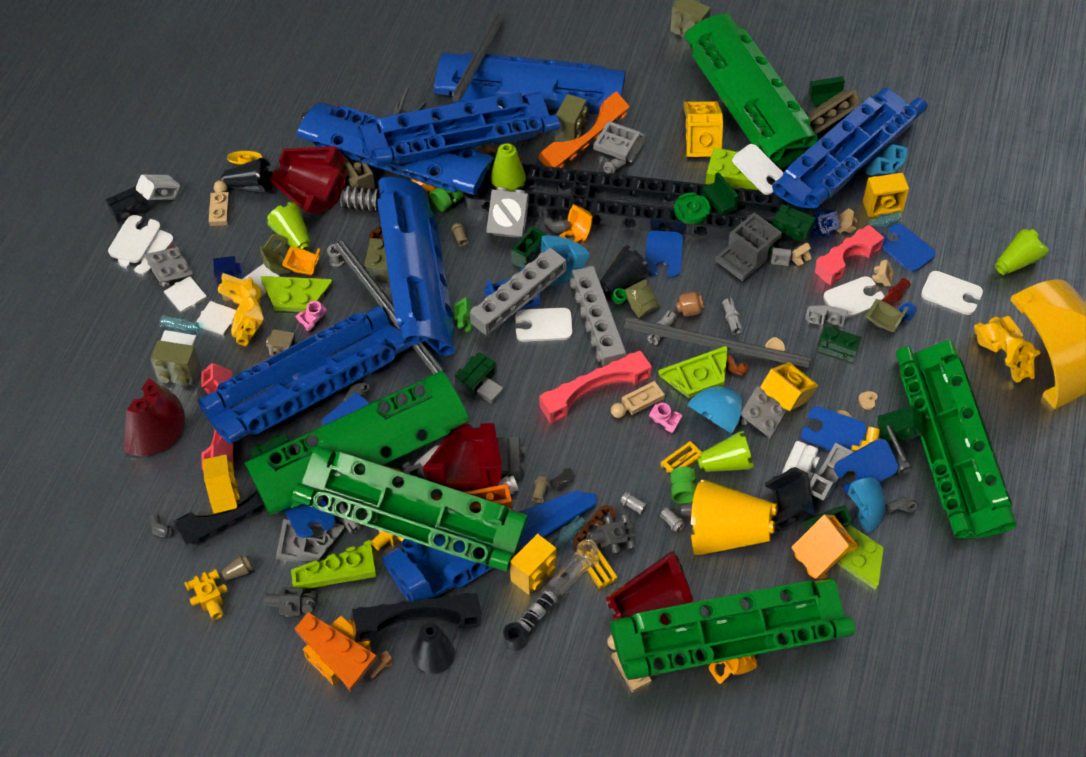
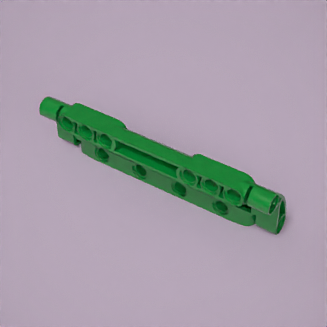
(747, 82)
(363, 436)
(954, 441)
(411, 509)
(730, 629)

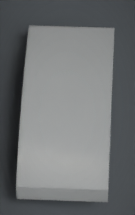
(819, 314)

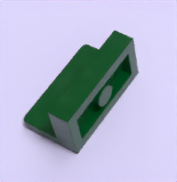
(825, 89)
(721, 195)

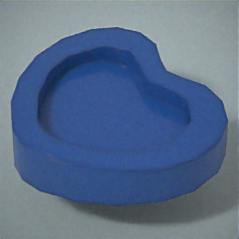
(910, 312)

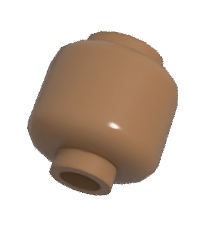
(690, 304)

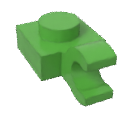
(462, 312)

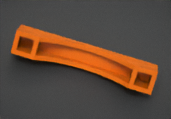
(559, 152)

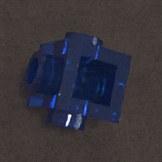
(826, 222)

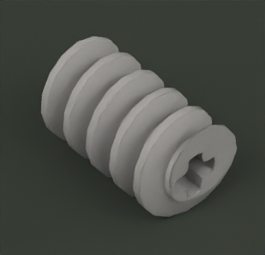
(359, 199)

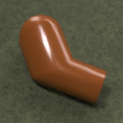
(739, 369)

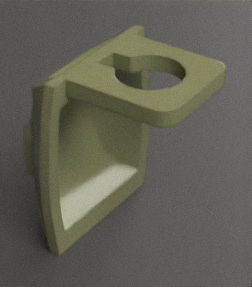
(272, 257)
(642, 298)
(885, 315)

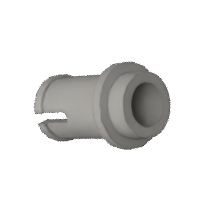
(612, 166)
(633, 502)
(672, 519)

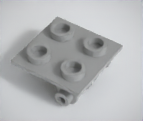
(168, 265)
(762, 412)

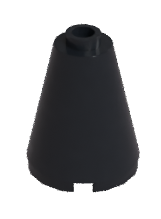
(249, 176)
(624, 270)
(432, 650)

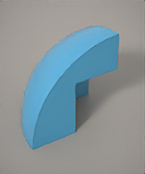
(886, 161)
(574, 253)
(719, 405)
(871, 502)

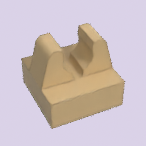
(847, 221)
(799, 252)
(884, 273)

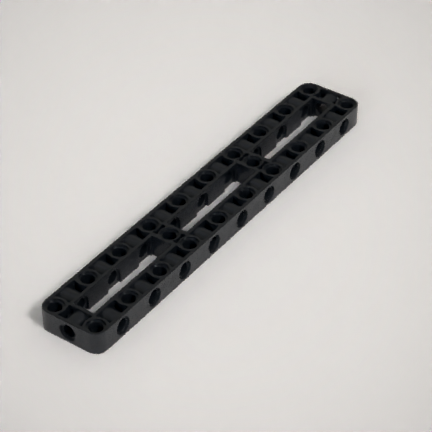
(629, 215)

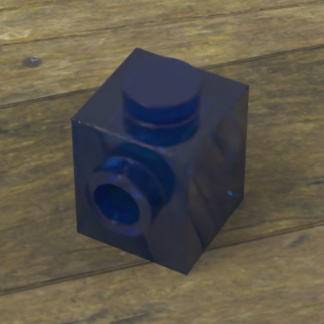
(226, 265)

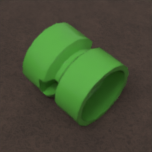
(443, 199)
(683, 485)

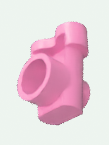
(313, 314)
(663, 415)

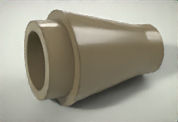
(239, 567)

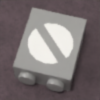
(507, 213)

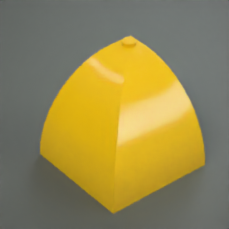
(1061, 322)

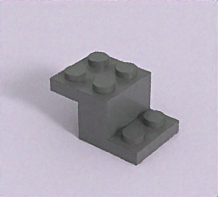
(748, 246)

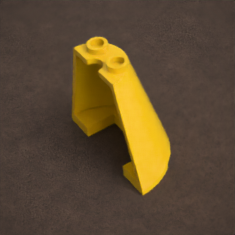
(728, 518)

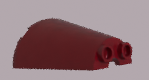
(311, 177)
(153, 421)
(466, 459)
(652, 589)

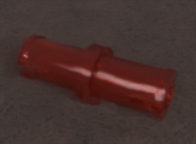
(896, 292)

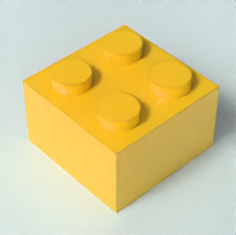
(885, 194)
(789, 386)
(221, 483)
(533, 564)

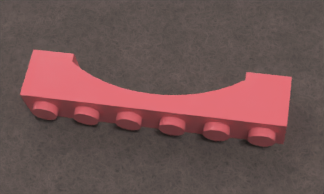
(628, 369)
(210, 379)

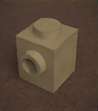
(280, 341)

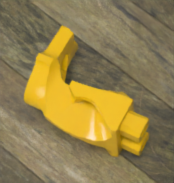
(249, 313)
(1005, 335)

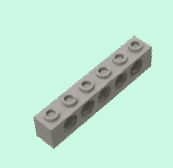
(517, 291)
(597, 315)

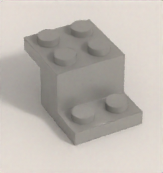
(619, 141)

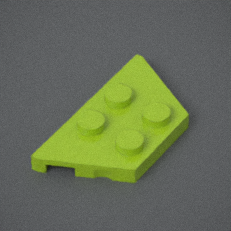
(294, 293)
(697, 373)
(865, 560)

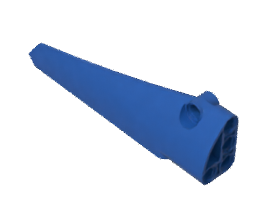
(430, 572)

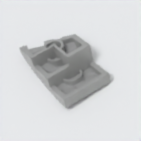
(305, 549)

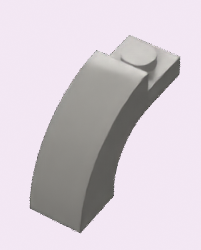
(826, 479)

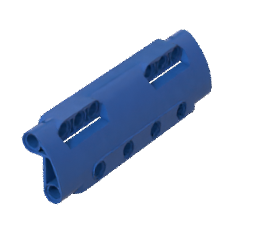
(529, 76)
(456, 127)
(326, 128)
(846, 149)
(415, 259)
(302, 375)

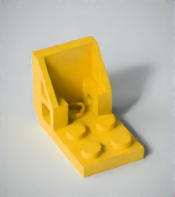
(703, 128)

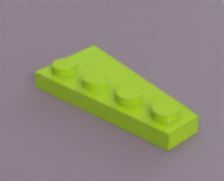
(335, 569)

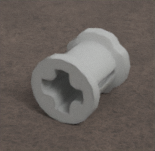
(334, 257)

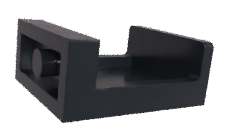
(793, 498)

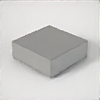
(780, 256)
(490, 391)

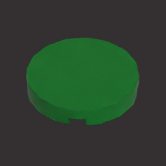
(692, 208)

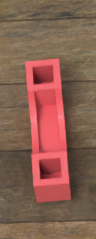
(864, 243)

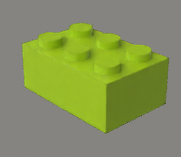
(722, 162)

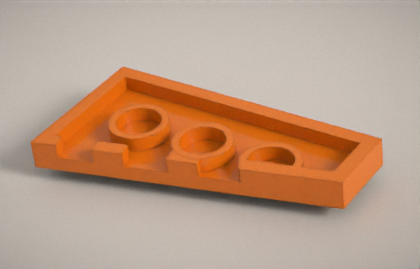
(341, 654)

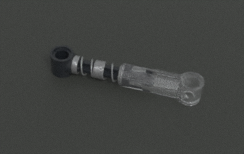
(552, 593)

